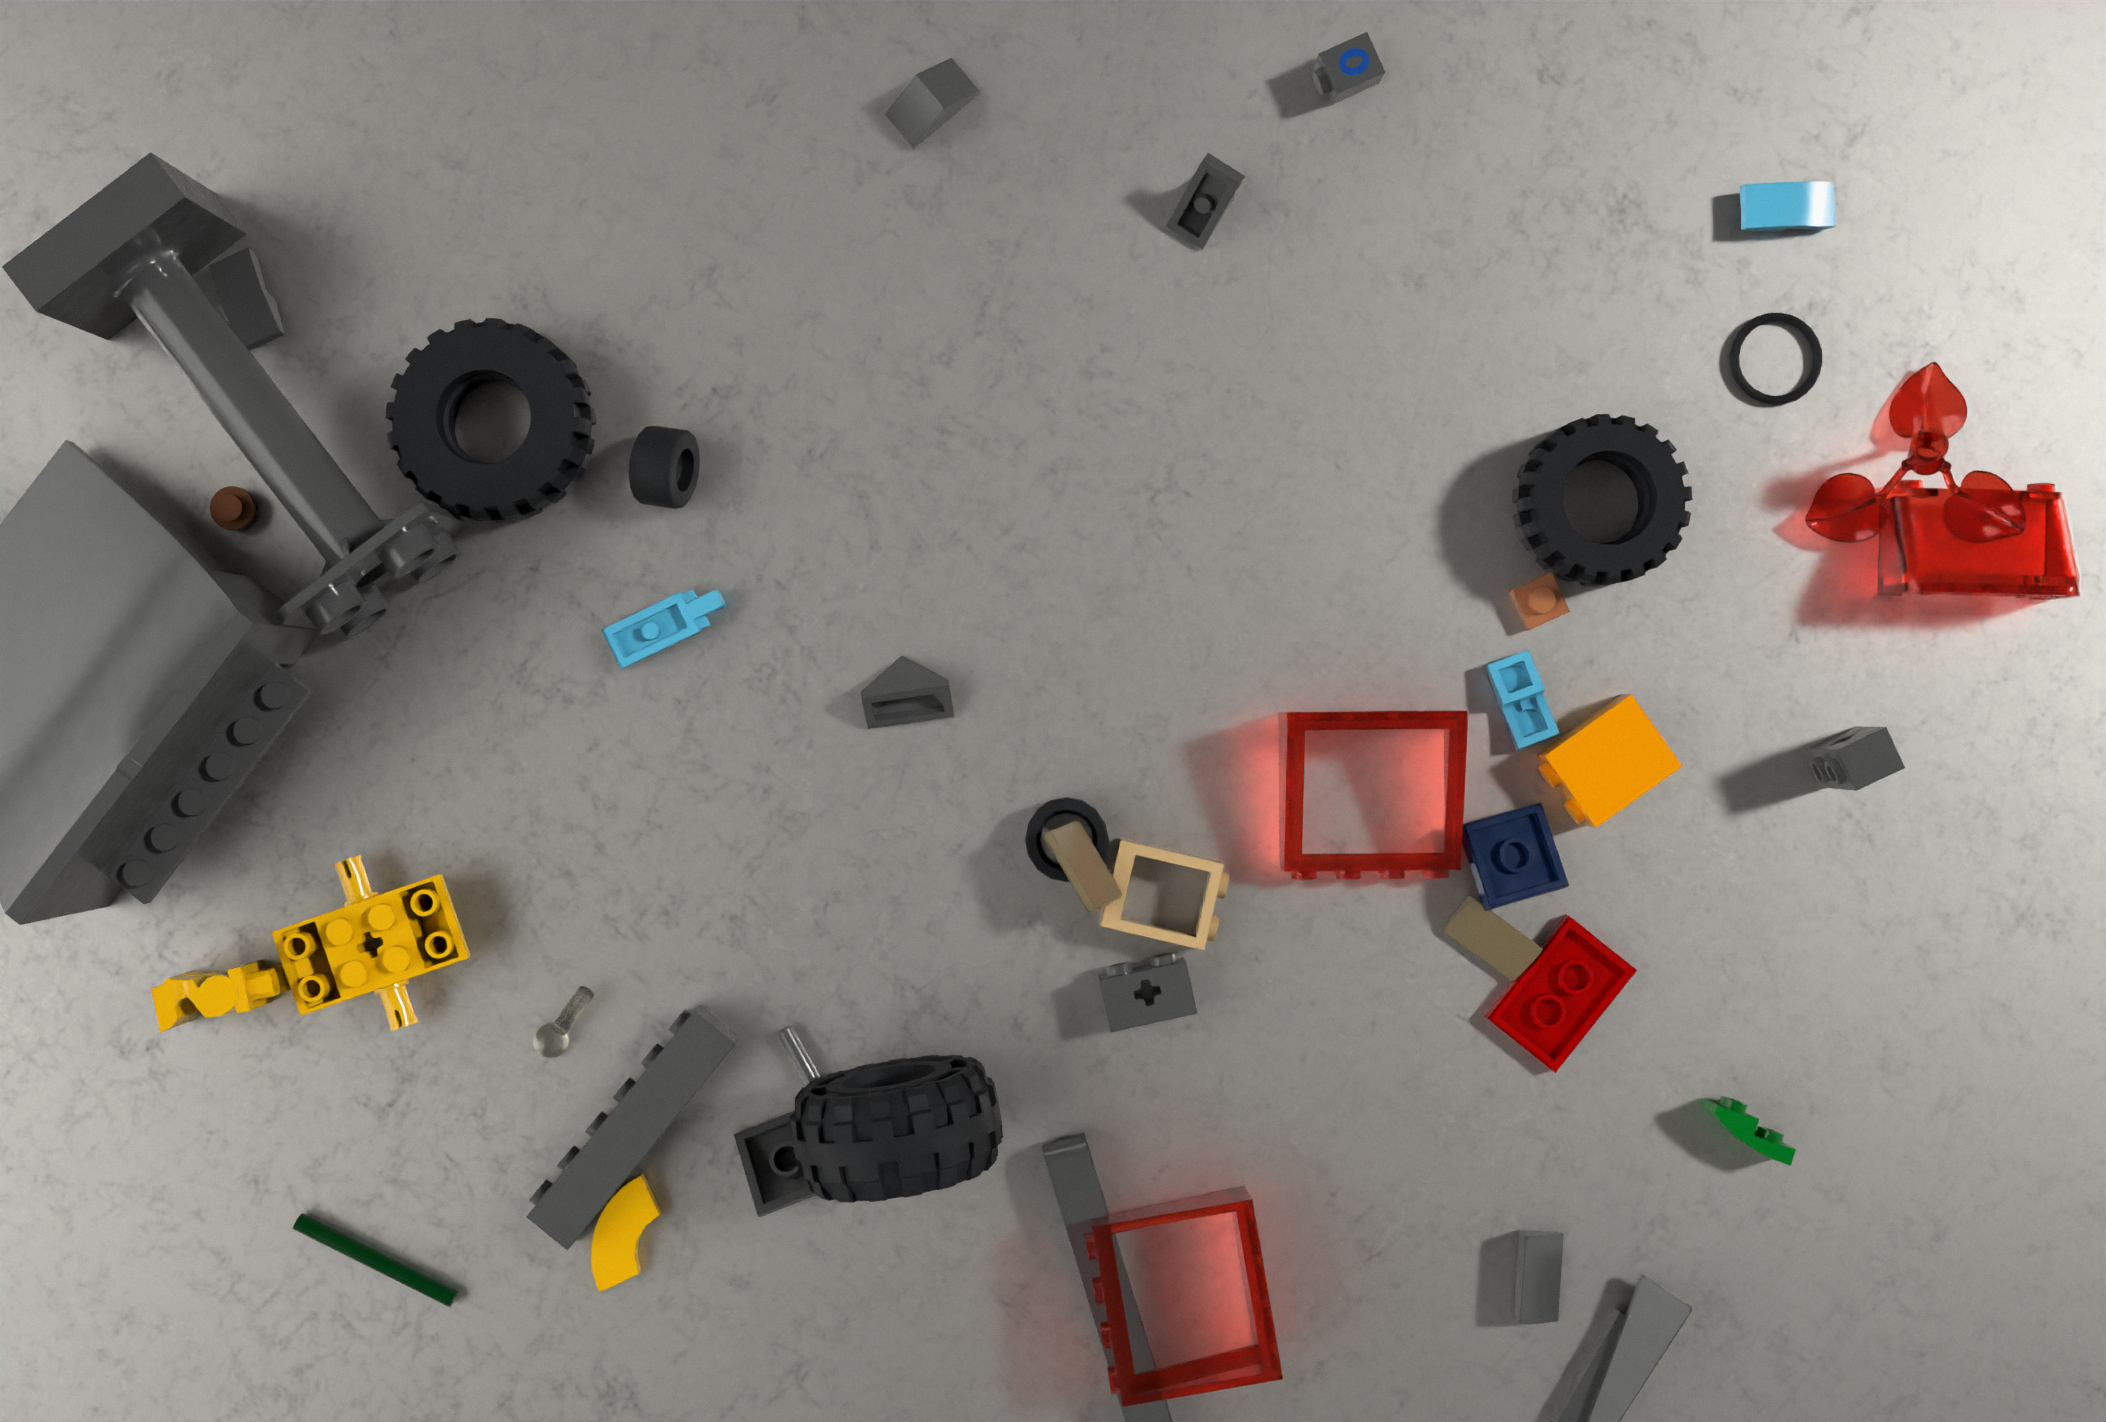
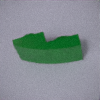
(1742, 1125)

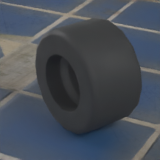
(664, 467)

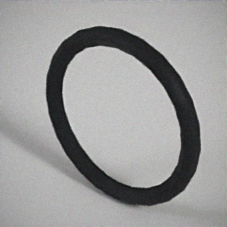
(1735, 363)

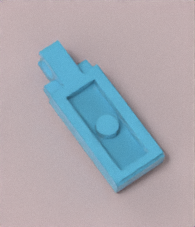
(661, 626)

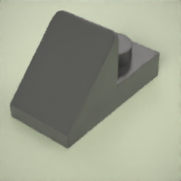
(1205, 200)

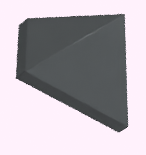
(906, 695)

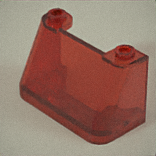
(1926, 559)

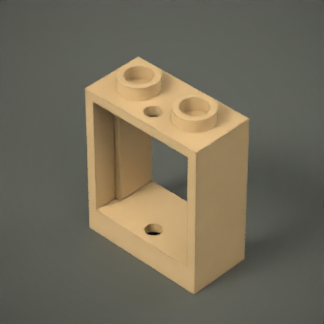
(1215, 888)

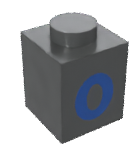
(1347, 69)

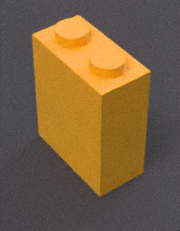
(1607, 761)

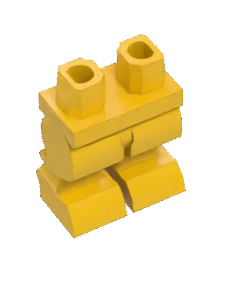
(216, 993)

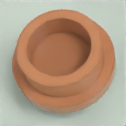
(232, 508)

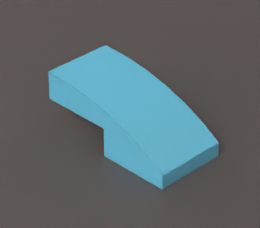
(1787, 206)
(1522, 700)

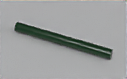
(375, 1260)

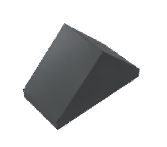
(931, 101)

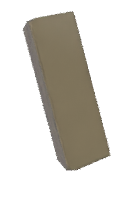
(1083, 866)
(1492, 939)

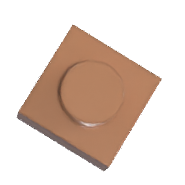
(1539, 601)

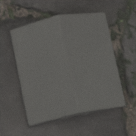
(772, 1165)

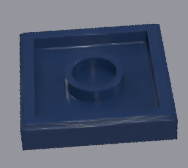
(1513, 857)

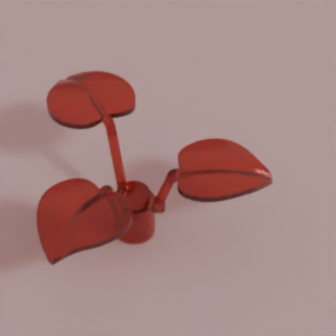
(1928, 412)

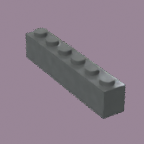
(633, 1126)

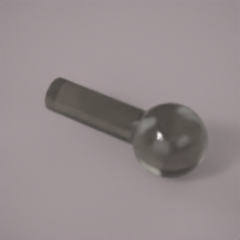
(552, 1038)

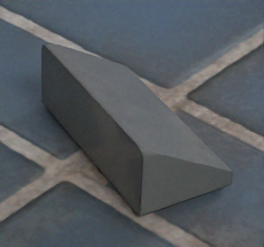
(1538, 1277)

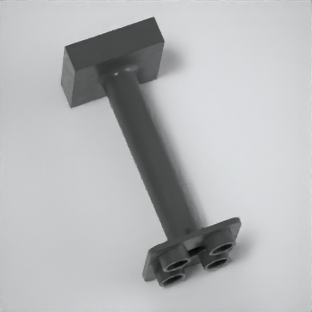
(135, 258)

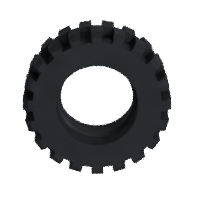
(1657, 487)

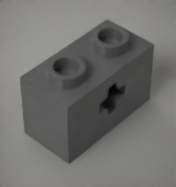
(1855, 758)
(1169, 1002)

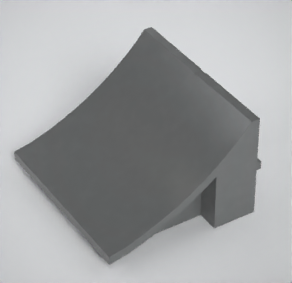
(125, 692)

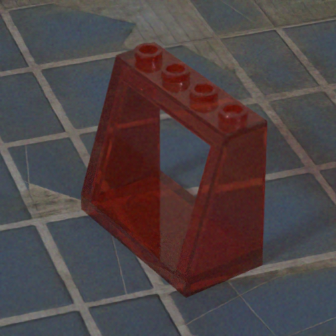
(1349, 865)
(1211, 1373)

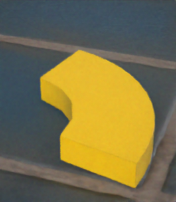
(618, 1233)

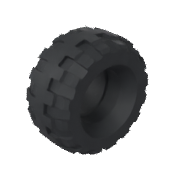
(896, 1128)

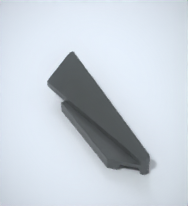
(1625, 1355)

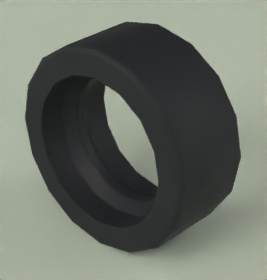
(1047, 812)

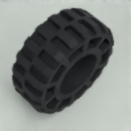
(428, 406)

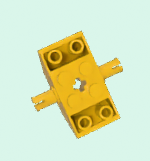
(334, 955)

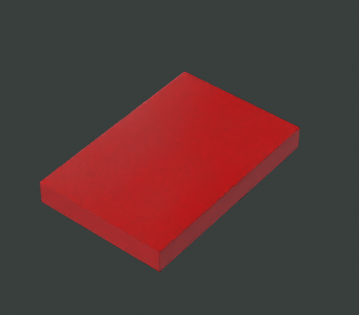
(1561, 993)

